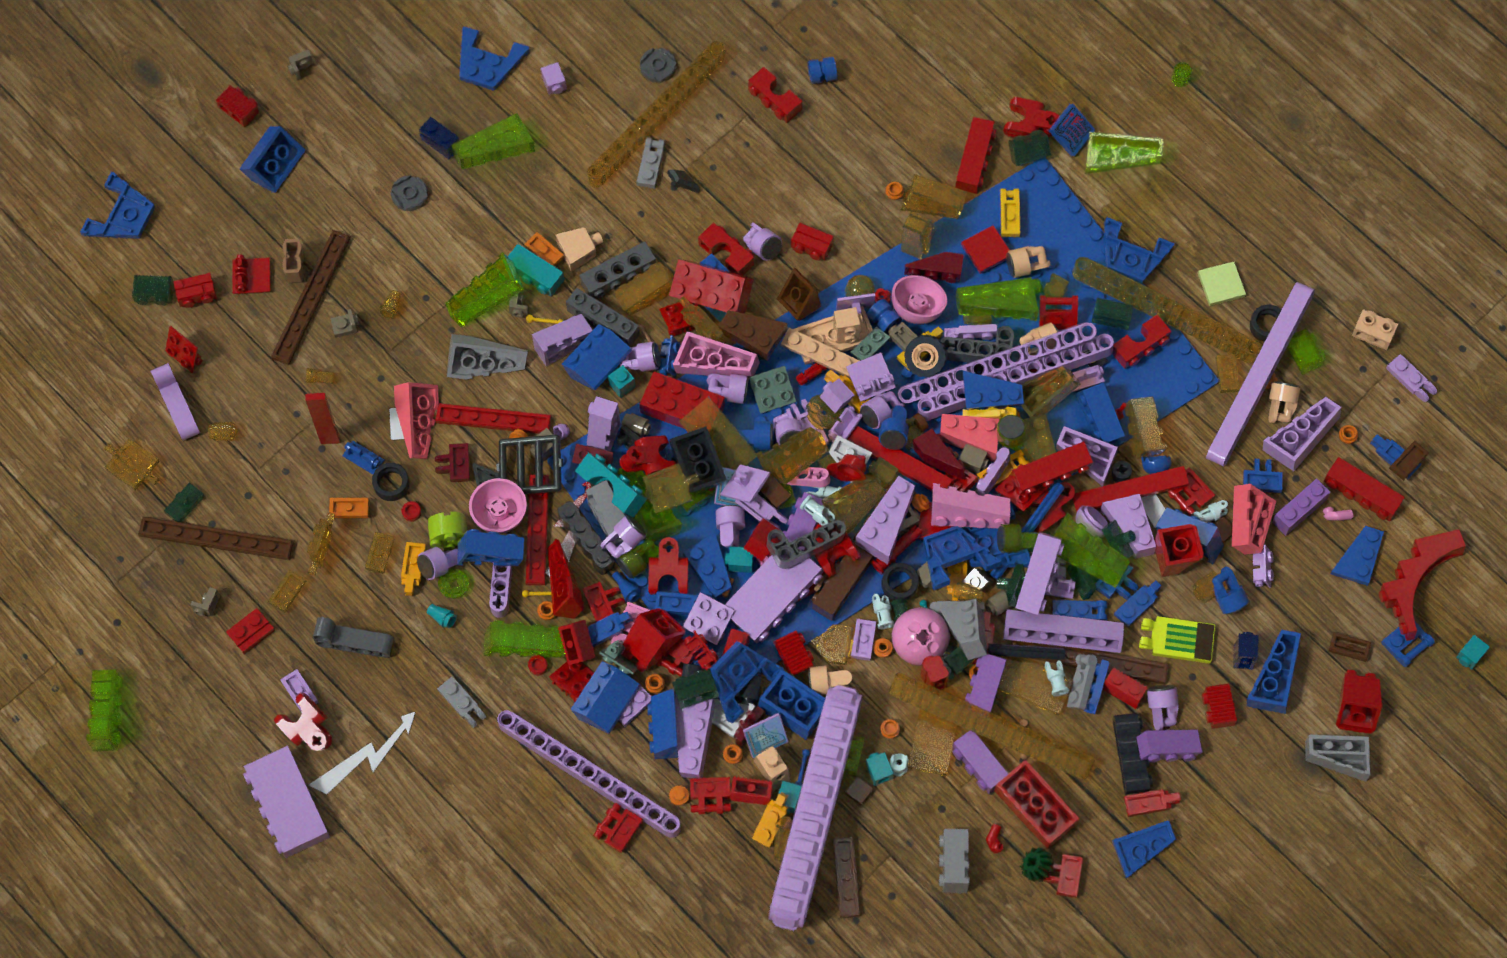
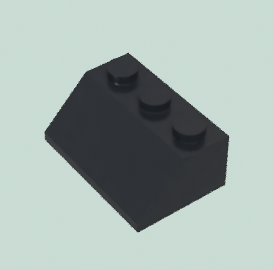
(698, 455)

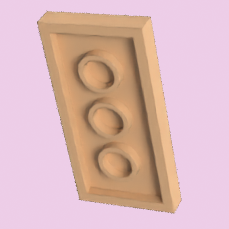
(824, 333)

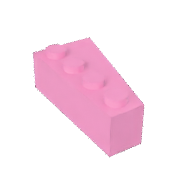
(706, 357)
(968, 509)

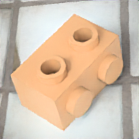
(847, 325)
(1375, 329)

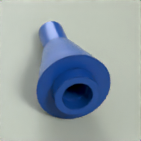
(629, 591)

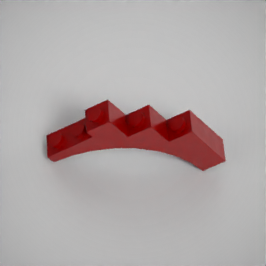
(1426, 554)

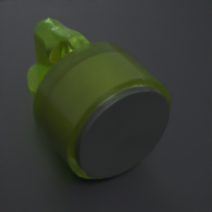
(1011, 432)
(1011, 539)
(635, 561)

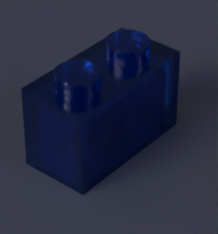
(438, 137)
(1245, 651)

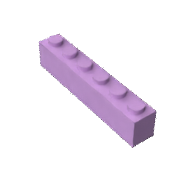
(1064, 631)

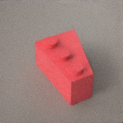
(971, 430)
(1251, 518)

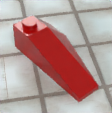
(564, 588)

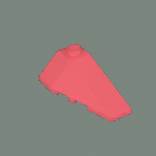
(415, 410)

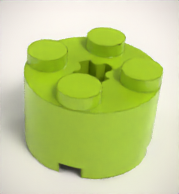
(446, 530)

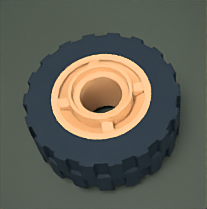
(914, 360)

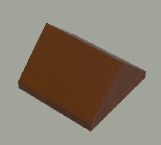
(799, 296)

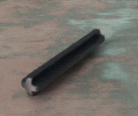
(1026, 651)

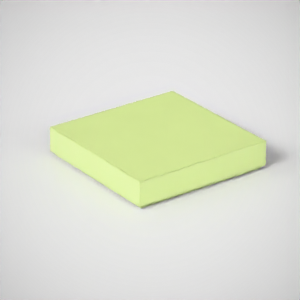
(1221, 283)

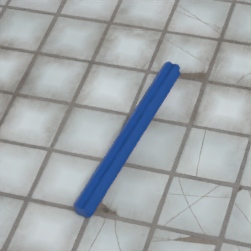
(1035, 519)

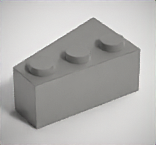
(606, 513)
(967, 627)
(1340, 753)
(954, 861)

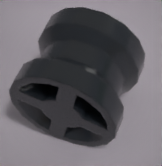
(1121, 476)

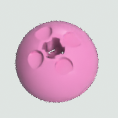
(918, 299)
(497, 496)
(909, 635)

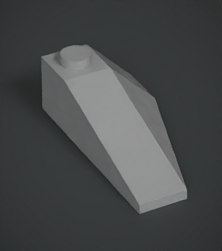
(478, 357)

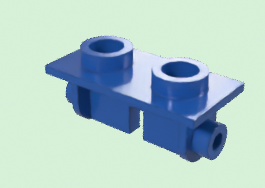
(669, 349)
(362, 457)

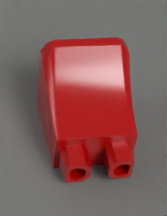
(1177, 548)
(651, 637)
(1359, 703)

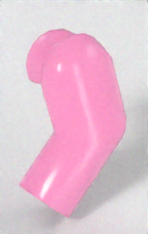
(1330, 514)

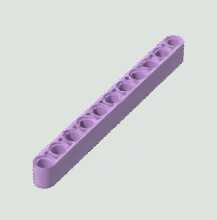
(1004, 356)
(1022, 370)
(1260, 374)
(584, 765)

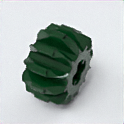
(1037, 864)

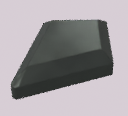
(681, 179)
(627, 437)
(483, 474)

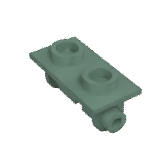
(870, 344)

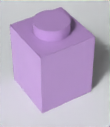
(553, 79)
(836, 395)

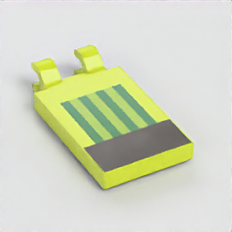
(1179, 639)

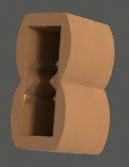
(293, 260)

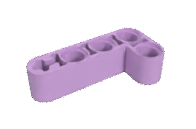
(175, 402)
(497, 580)

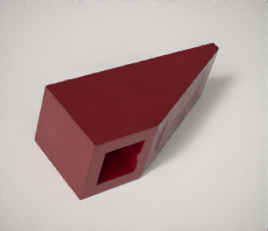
(941, 266)
(934, 452)

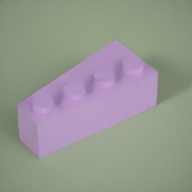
(1298, 439)
(883, 526)
(1039, 573)
(693, 736)

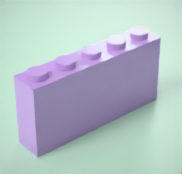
(771, 594)
(285, 802)

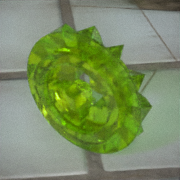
(451, 576)

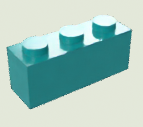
(536, 270)

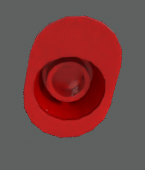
(848, 468)

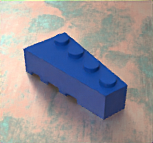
(1274, 683)

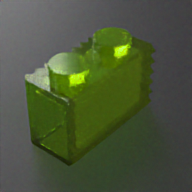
(1305, 351)

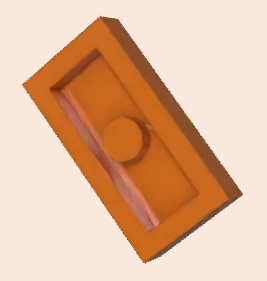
(544, 249)
(349, 507)

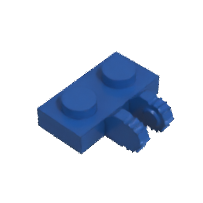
(1263, 480)
(1108, 590)

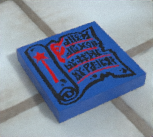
(1071, 130)

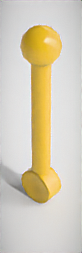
(529, 318)
(526, 593)

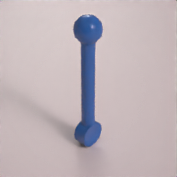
(805, 752)

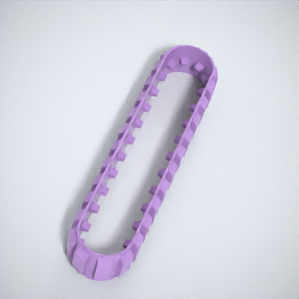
(815, 807)

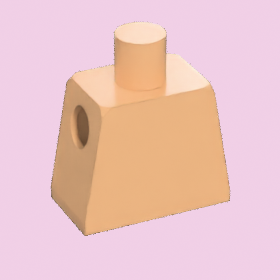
(578, 246)
(772, 766)

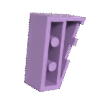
(560, 339)
(603, 423)
(1100, 452)
(1132, 516)

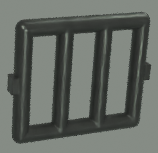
(537, 440)

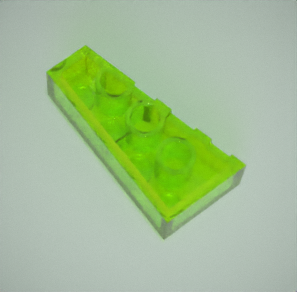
(495, 142)
(1117, 152)
(485, 291)
(999, 299)
(655, 525)
(1090, 553)
(523, 640)
(105, 710)

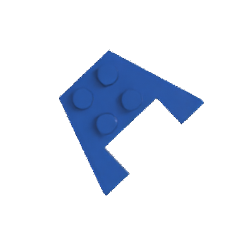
(485, 67)
(127, 216)
(1128, 258)
(988, 538)
(953, 547)
(735, 671)

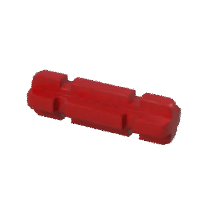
(810, 373)

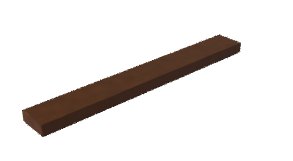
(310, 297)
(216, 538)
(1132, 667)

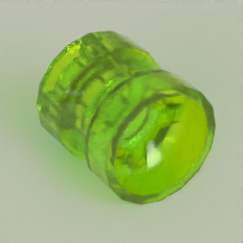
(1181, 74)

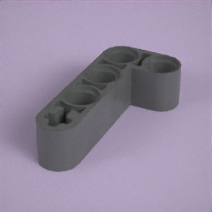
(976, 346)
(808, 541)
(351, 640)

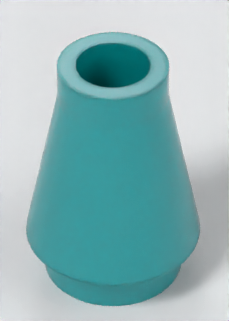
(442, 616)

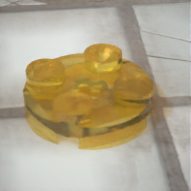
(815, 416)

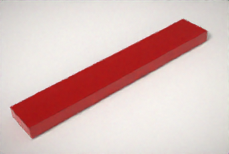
(322, 418)
(492, 418)
(905, 463)
(1143, 485)
(537, 535)

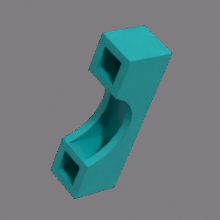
(625, 496)

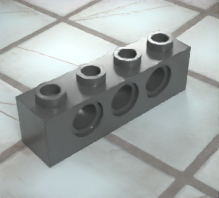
(622, 262)
(598, 313)

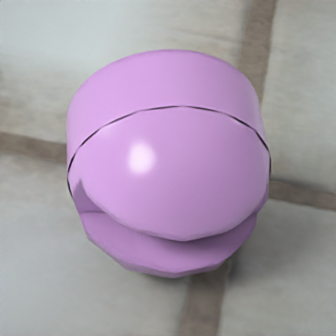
(561, 430)

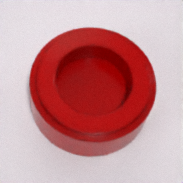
(411, 511)
(537, 665)

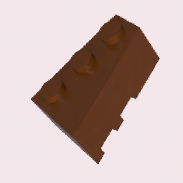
(753, 332)

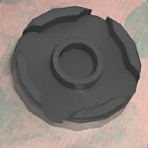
(657, 65)
(409, 193)

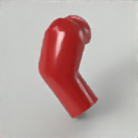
(992, 839)

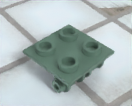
(772, 389)
(613, 654)

